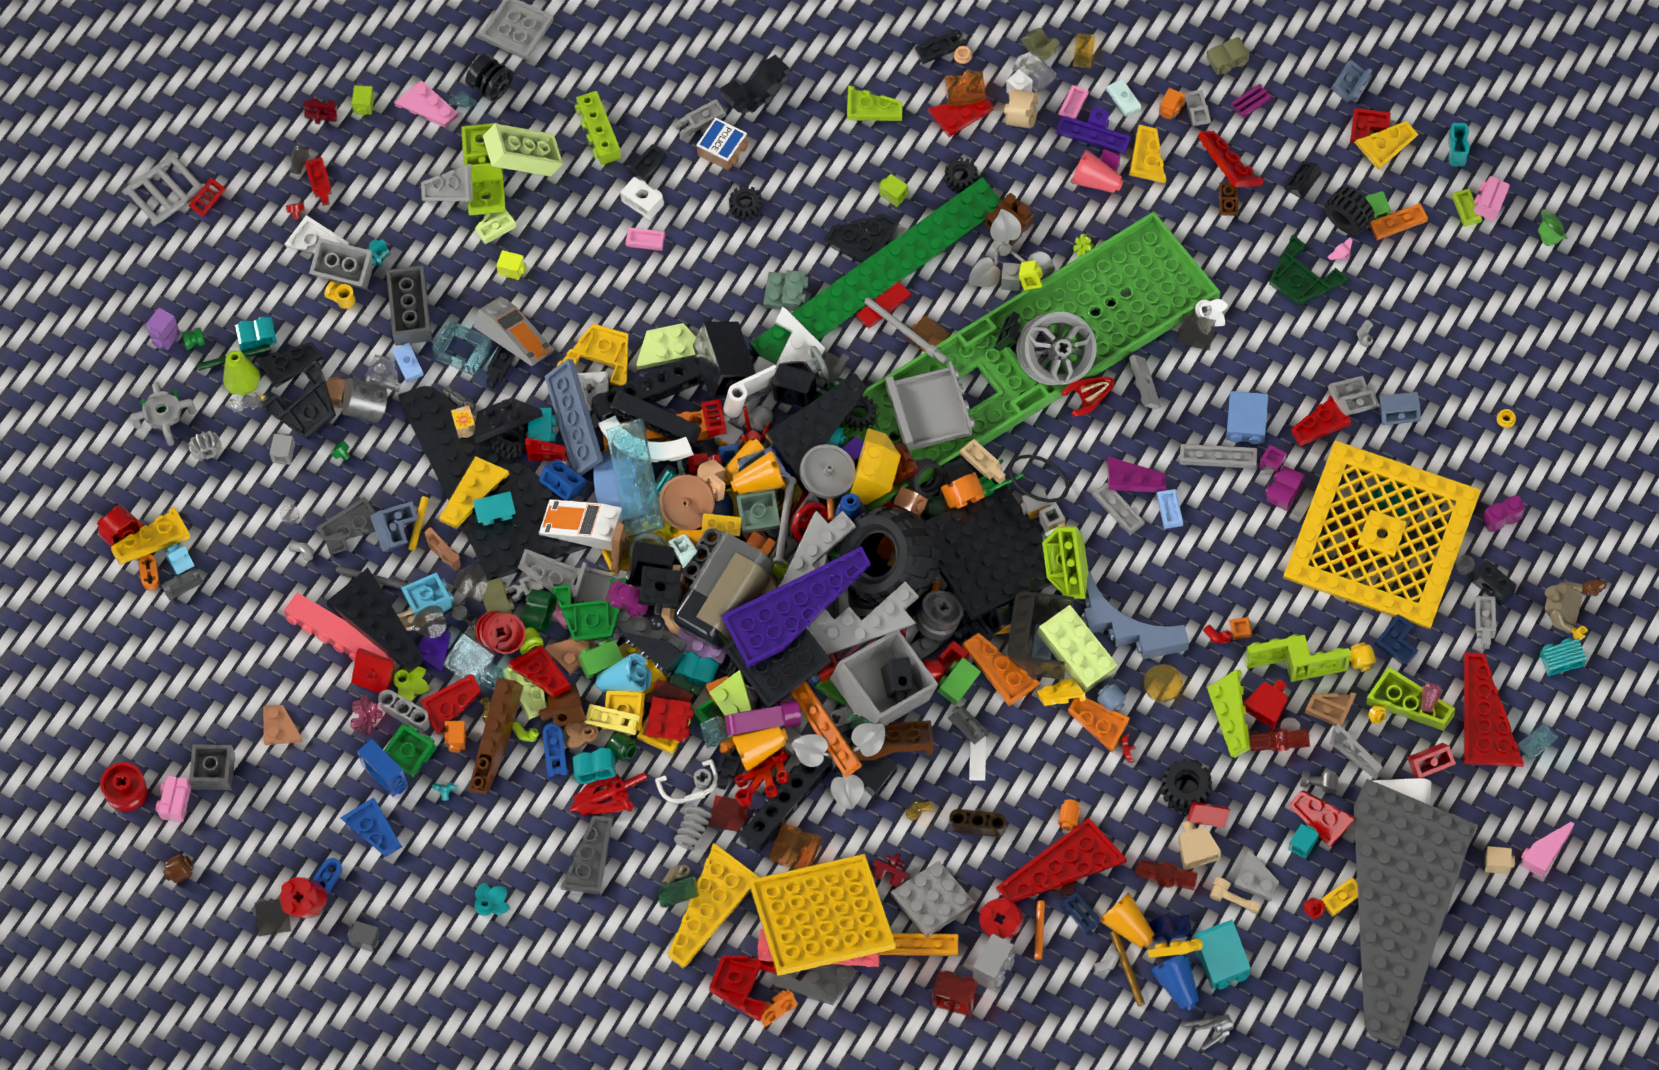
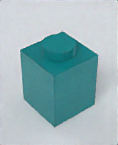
(1303, 841)

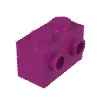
(626, 598)

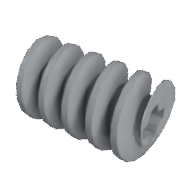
(690, 826)

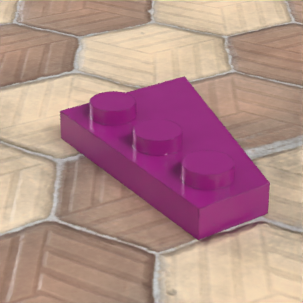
(1132, 477)

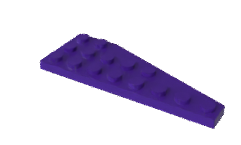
(779, 616)

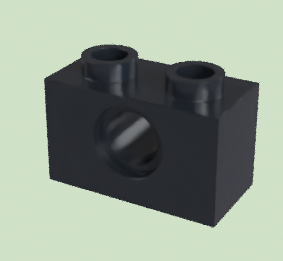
(1494, 582)

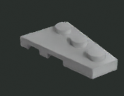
(547, 570)
(1355, 752)

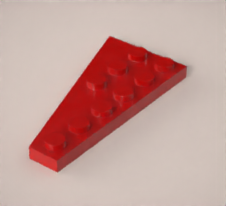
(1072, 857)

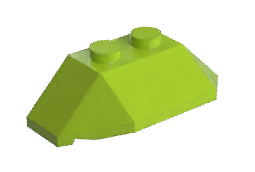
(1066, 561)

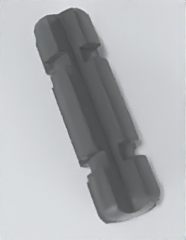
(458, 398)

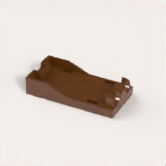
(903, 738)

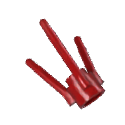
(750, 433)

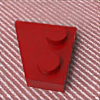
(544, 451)

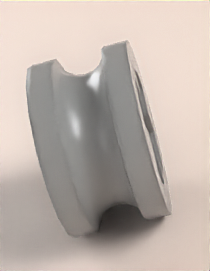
(697, 775)

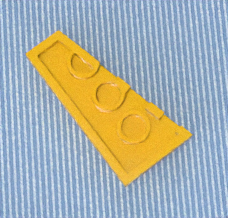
(477, 483)
(158, 535)

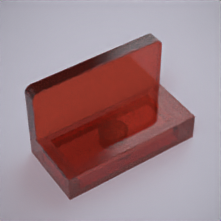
(668, 691)

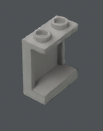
(593, 583)

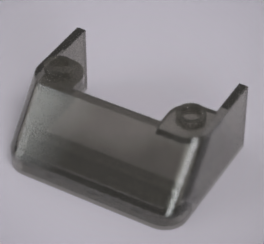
(1029, 610)

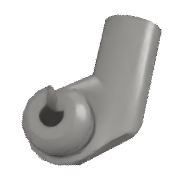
(1109, 963)

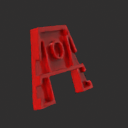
(735, 981)

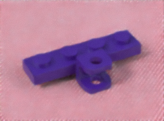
(1094, 132)

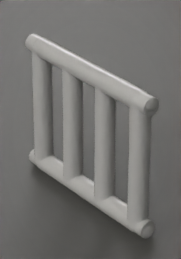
(159, 169)

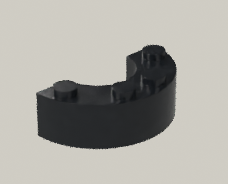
(759, 88)

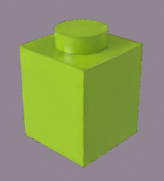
(363, 100)
(893, 190)

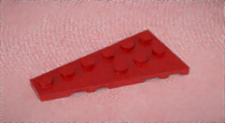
(1486, 725)

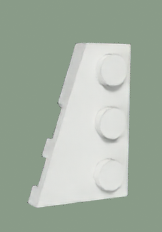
(307, 235)

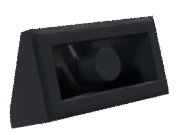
(1303, 179)

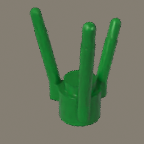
(989, 486)

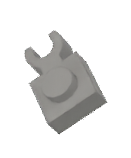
(524, 588)

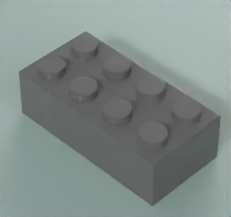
(409, 305)

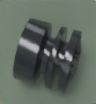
(489, 77)

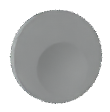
(827, 471)

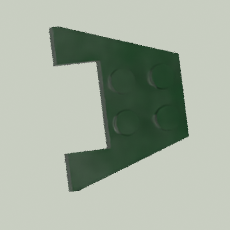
(1297, 281)

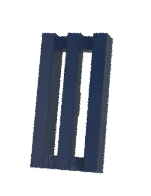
(1092, 926)

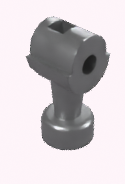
(1327, 781)

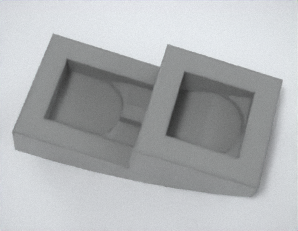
(1197, 108)

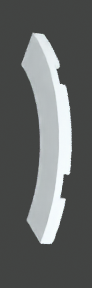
(659, 451)

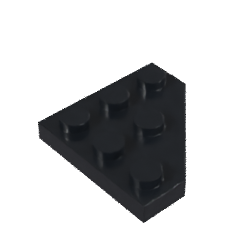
(862, 236)

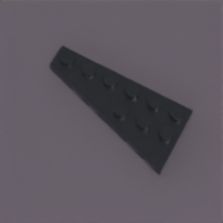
(370, 613)

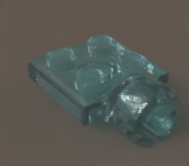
(473, 658)

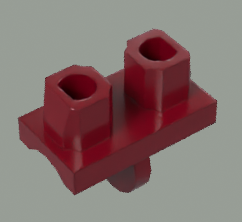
(320, 111)
(898, 875)

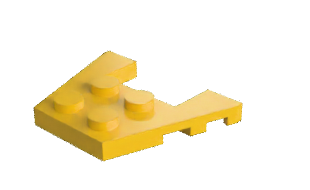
(604, 347)

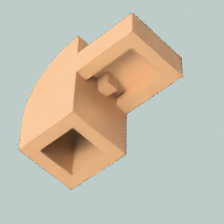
(714, 475)

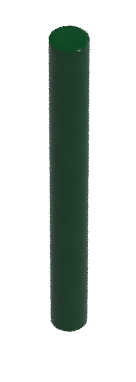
(220, 361)

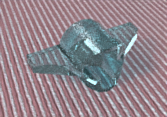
(462, 99)

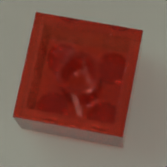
(955, 993)

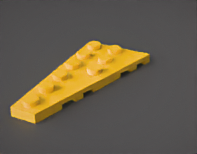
(720, 891)

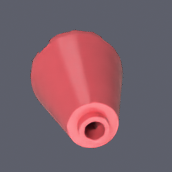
(1096, 174)

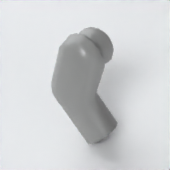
(1362, 334)
(304, 548)

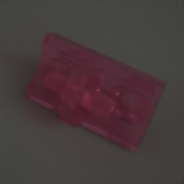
(368, 715)

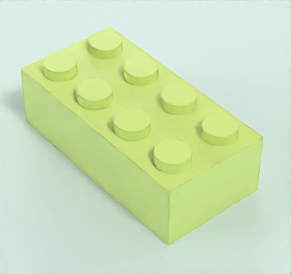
(522, 150)
(1077, 647)

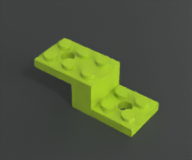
(485, 177)
(1297, 658)

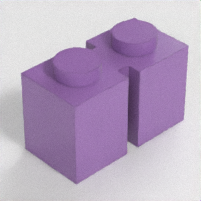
(162, 329)

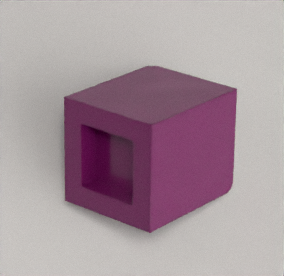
(1272, 458)

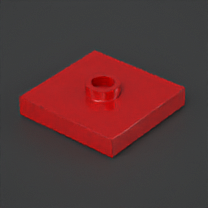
(372, 671)

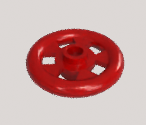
(809, 509)

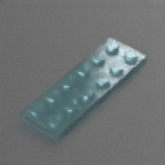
(635, 478)

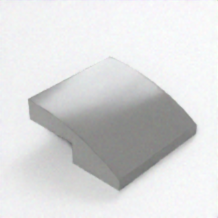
(1353, 396)

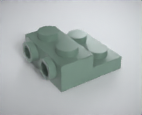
(785, 290)
(758, 511)

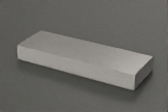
(1118, 509)

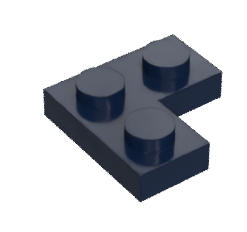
(1393, 641)

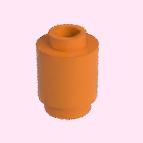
(1069, 815)

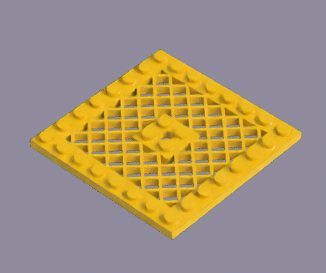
(1394, 472)

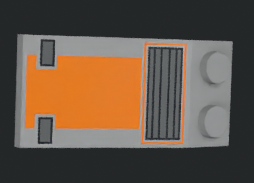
(512, 330)

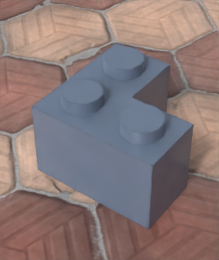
(389, 525)

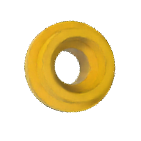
(1506, 413)
(1377, 714)

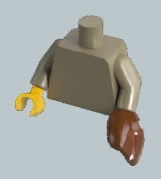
(1565, 601)

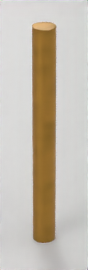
(1127, 968)

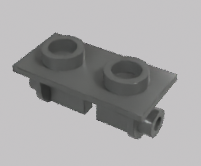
(182, 583)
(967, 724)

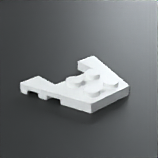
(797, 346)

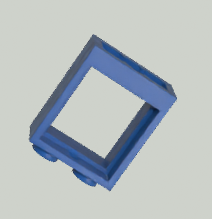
(382, 768)

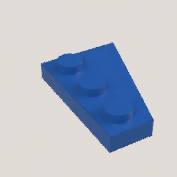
(373, 826)

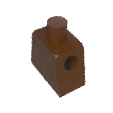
(564, 708)

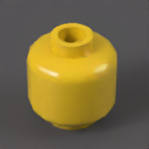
(1362, 657)

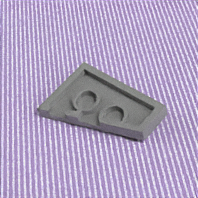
(451, 186)

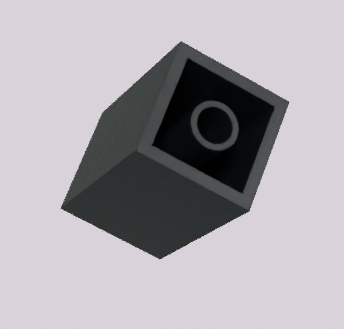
(722, 356)

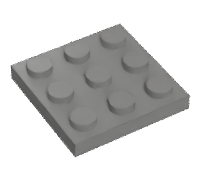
(516, 27)
(932, 899)

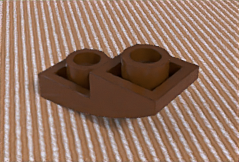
(1228, 200)

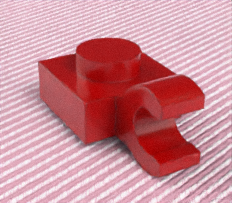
(698, 459)

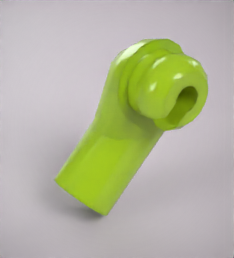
(524, 735)

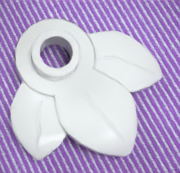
(1213, 310)

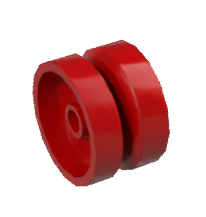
(124, 787)

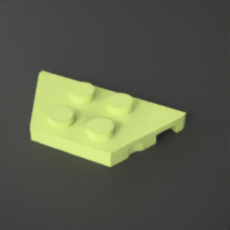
(666, 346)

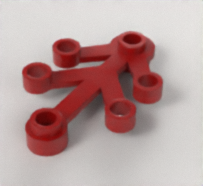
(744, 795)

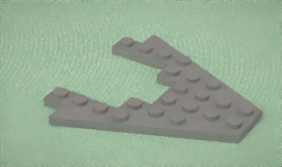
(847, 628)

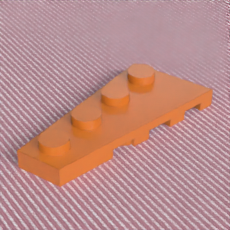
(1003, 674)

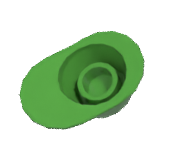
(1551, 229)

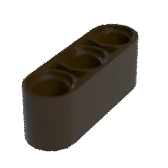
(984, 829)

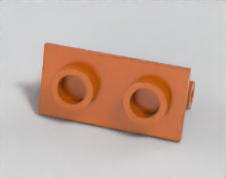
(783, 1003)

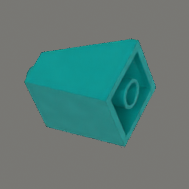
(1222, 955)

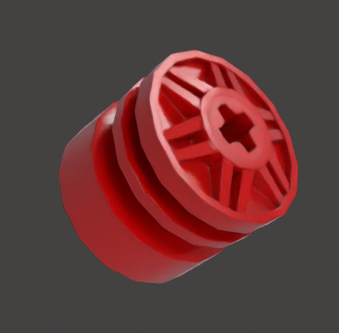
(510, 632)

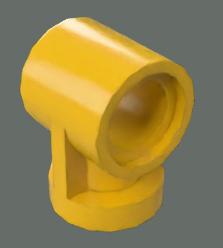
(336, 291)

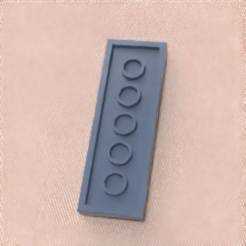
(573, 417)

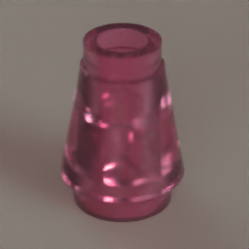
(1430, 696)

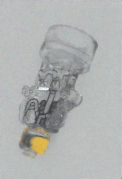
(252, 401)

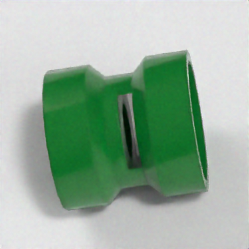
(192, 339)

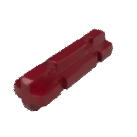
(1349, 561)

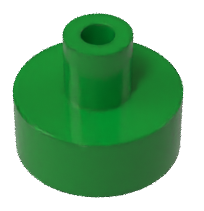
(340, 451)

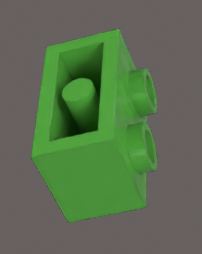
(600, 658)
(958, 681)

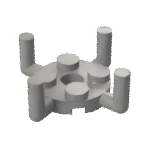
(165, 419)

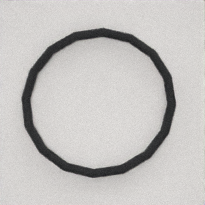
(1030, 494)

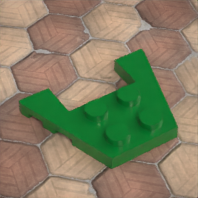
(588, 619)

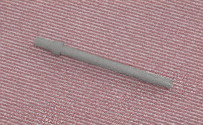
(931, 350)

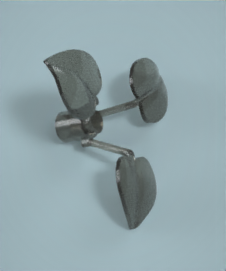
(431, 620)

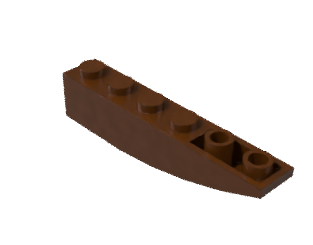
(495, 734)

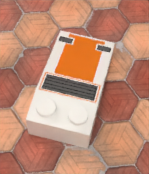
(581, 522)

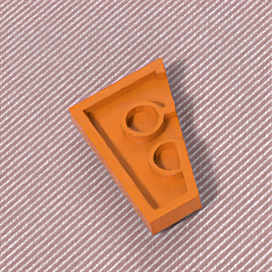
(1101, 723)

